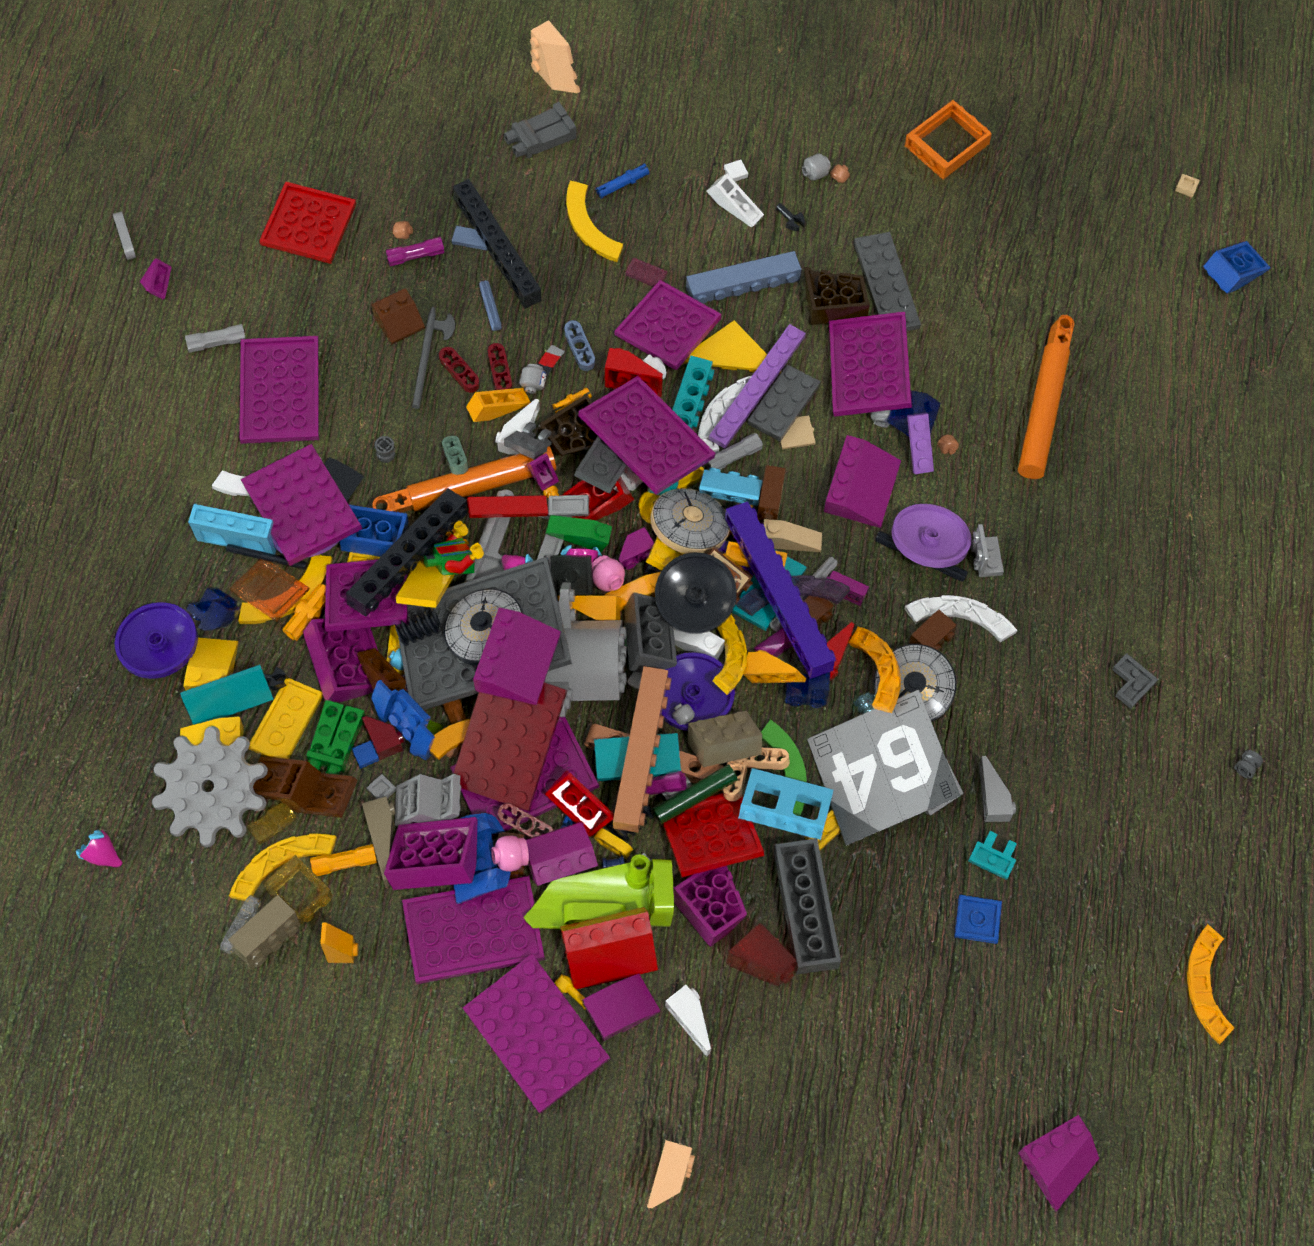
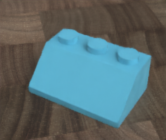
(731, 486)

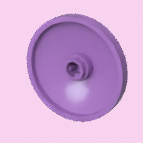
(931, 535)

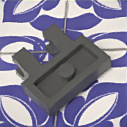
(525, 441)

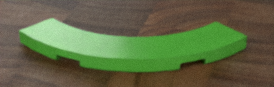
(776, 737)

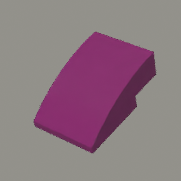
(620, 1006)

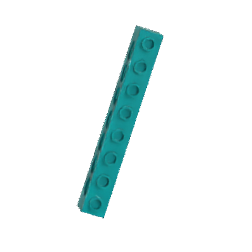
(696, 369)

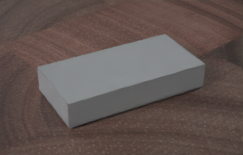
(569, 505)

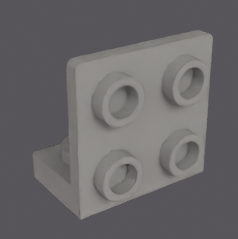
(987, 554)

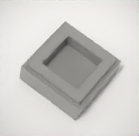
(381, 787)

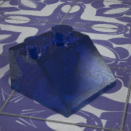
(921, 403)

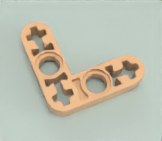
(742, 765)

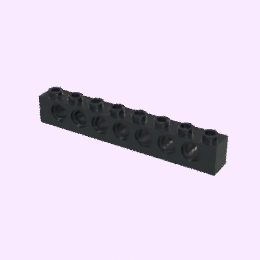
(497, 243)
(384, 574)

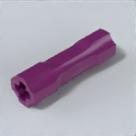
(427, 248)
(668, 783)

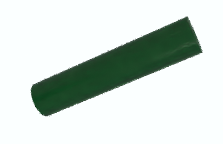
(694, 794)

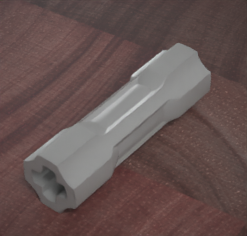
(200, 341)
(745, 447)

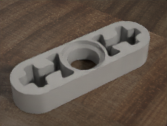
(124, 235)

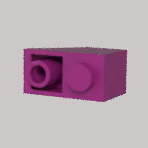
(636, 548)

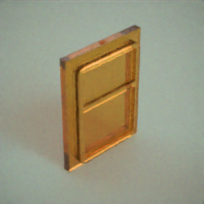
(269, 589)

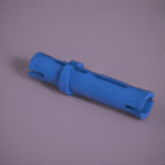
(628, 178)

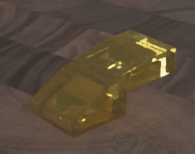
(272, 823)

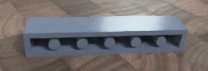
(744, 277)

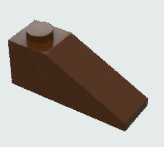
(378, 668)

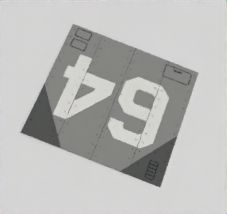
(883, 768)

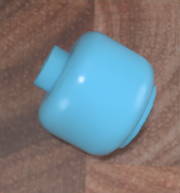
(396, 660)

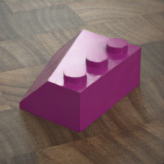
(710, 903)
(1061, 1160)

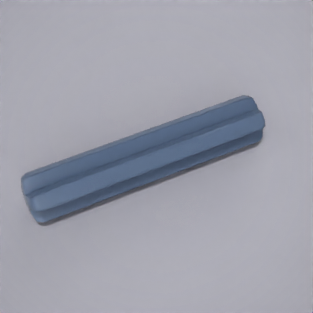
(490, 305)

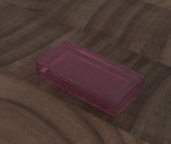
(645, 272)

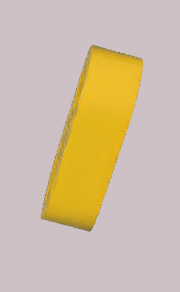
(613, 843)

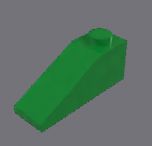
(579, 531)

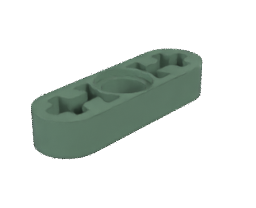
(457, 451)

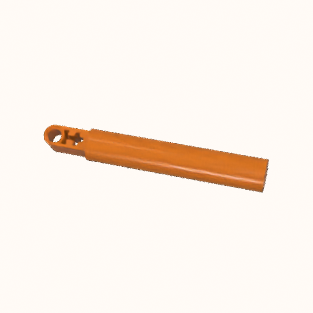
(1046, 399)
(474, 481)

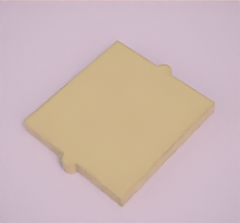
(799, 434)

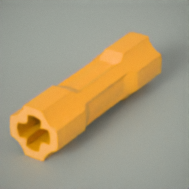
(358, 857)

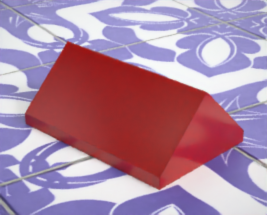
(579, 803)

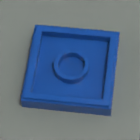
(978, 919)

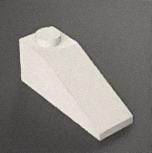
(734, 200)
(517, 423)
(700, 643)
(687, 1010)

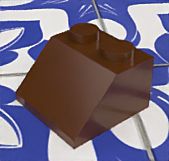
(398, 316)

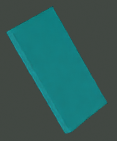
(765, 615)
(227, 695)
(611, 755)

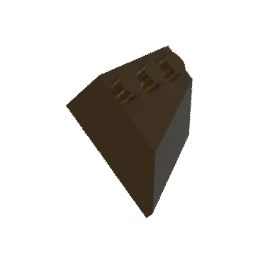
(835, 296)
(568, 430)

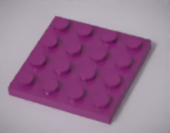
(668, 324)
(341, 616)

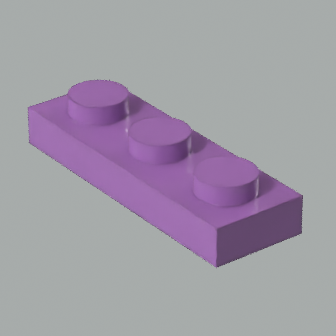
(920, 443)

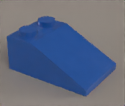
(1235, 266)

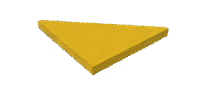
(730, 349)

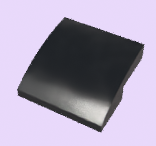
(344, 477)

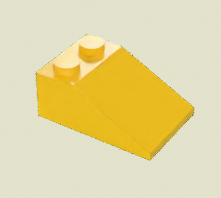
(210, 662)
(229, 728)

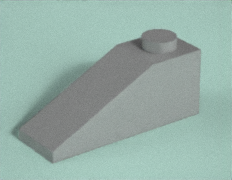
(995, 795)

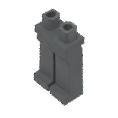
(541, 132)

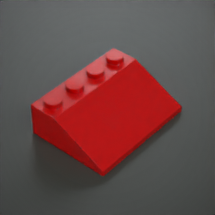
(609, 948)

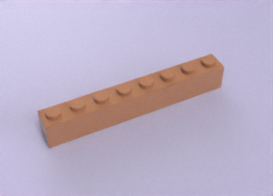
(640, 750)

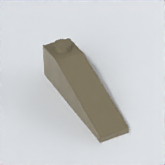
(380, 824)

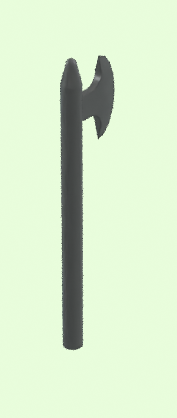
(447, 327)

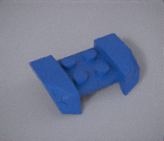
(406, 716)
(487, 875)

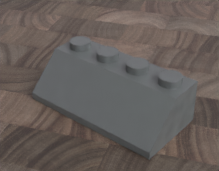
(648, 635)

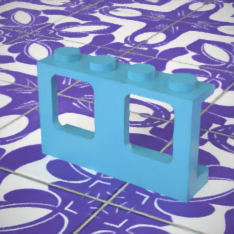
(233, 528)
(789, 792)

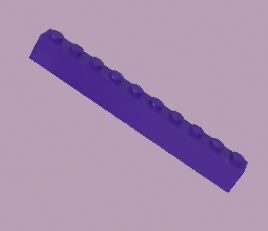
(779, 590)

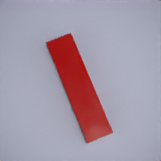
(507, 506)

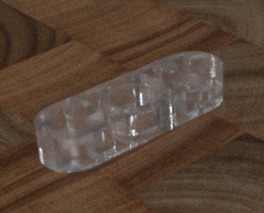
(247, 911)

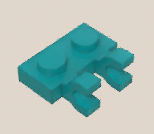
(992, 859)

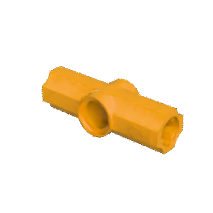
(305, 612)

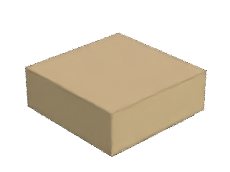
(1187, 185)

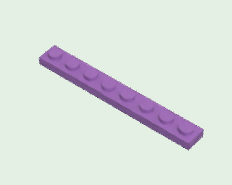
(757, 386)

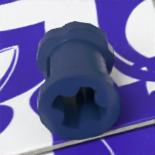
(606, 863)

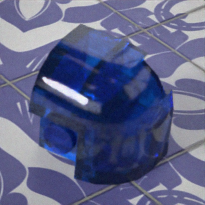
(214, 610)

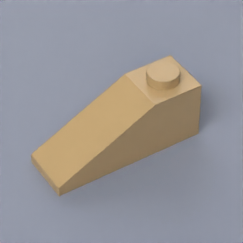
(792, 536)

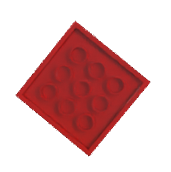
(308, 222)
(712, 836)

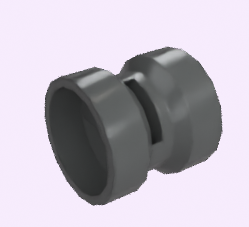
(385, 449)
(1248, 764)

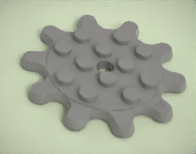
(231, 792)

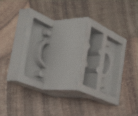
(427, 799)

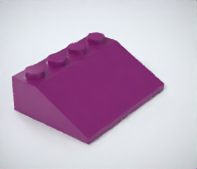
(862, 482)
(516, 657)
(337, 660)
(433, 854)

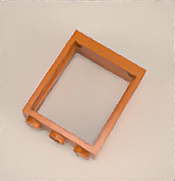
(933, 159)

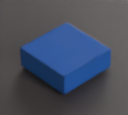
(365, 754)

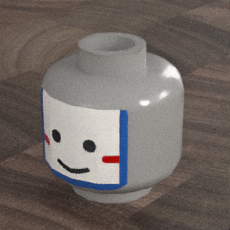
(532, 378)

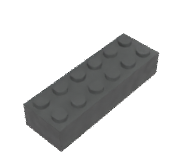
(807, 906)

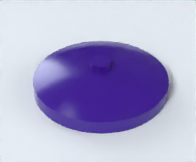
(156, 640)
(694, 685)

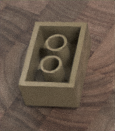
(724, 738)
(265, 932)

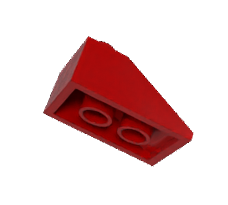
(624, 366)
(601, 502)

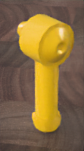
(565, 985)

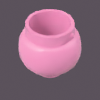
(607, 573)
(510, 853)

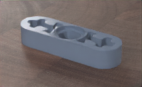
(578, 353)

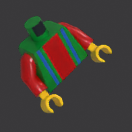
(454, 554)

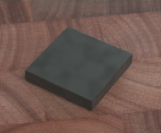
(573, 570)

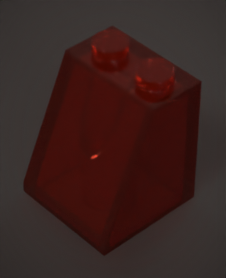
(762, 957)

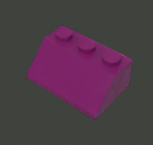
(560, 853)

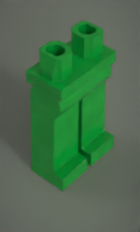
(335, 737)

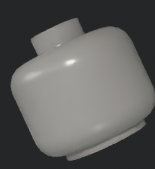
(683, 714)

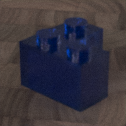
(812, 692)

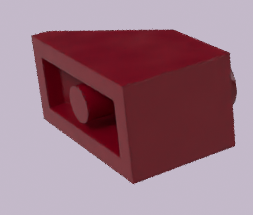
(383, 737)

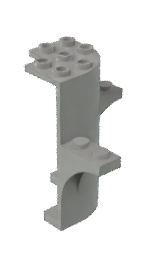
(595, 654)

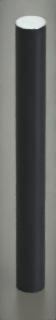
(263, 556)

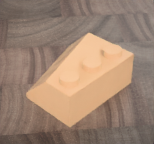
(553, 58)
(674, 1167)

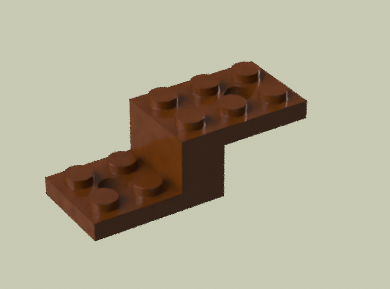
(305, 787)

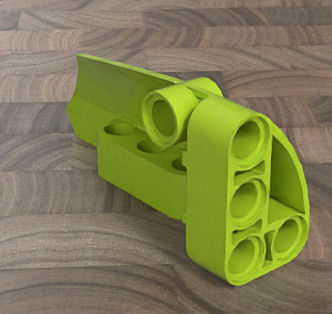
(608, 893)

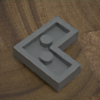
(1138, 680)

